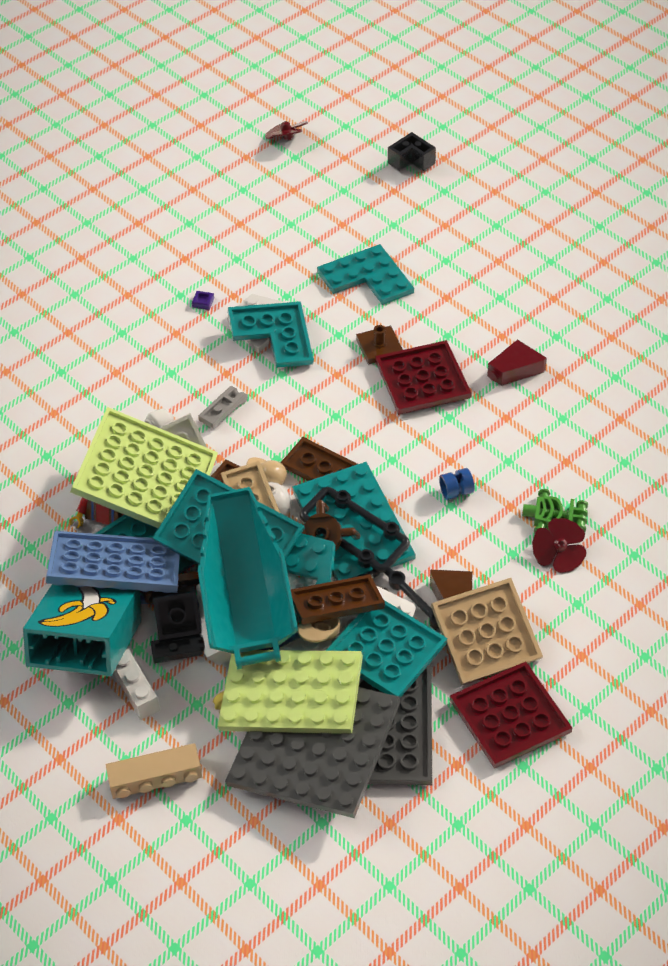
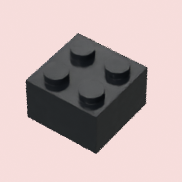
(177, 613)

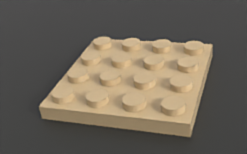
(486, 631)

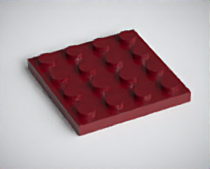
(423, 377)
(510, 714)

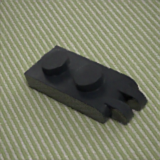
(177, 648)

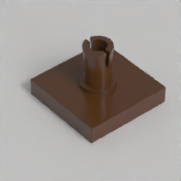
(378, 342)

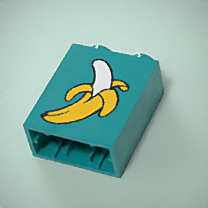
(81, 629)

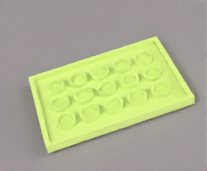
(293, 695)

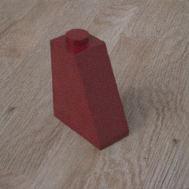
(515, 364)

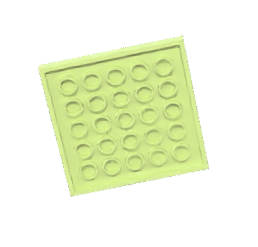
(138, 467)

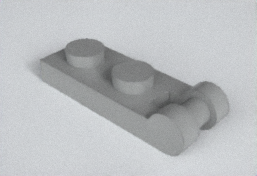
(222, 407)

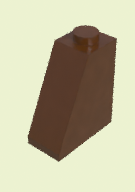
(450, 583)

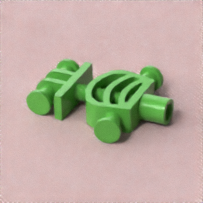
(576, 514)

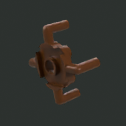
(330, 524)

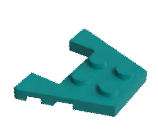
(312, 558)

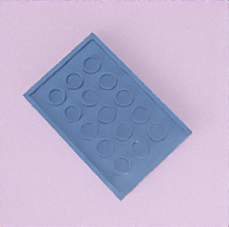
(112, 562)

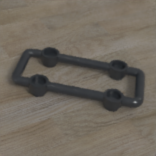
(366, 559)
(397, 582)

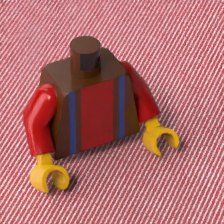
(94, 512)

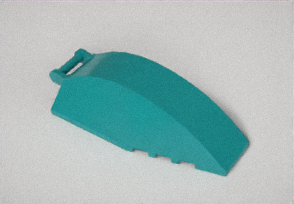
(244, 580)

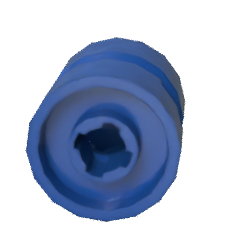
(453, 484)

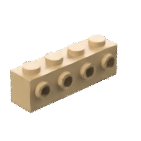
(154, 771)

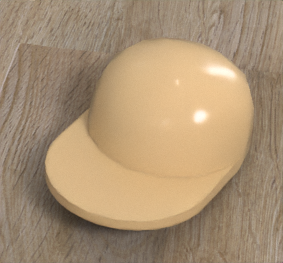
(273, 469)
(320, 630)

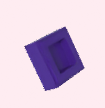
(203, 300)

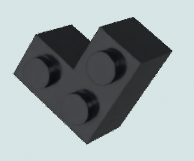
(411, 150)

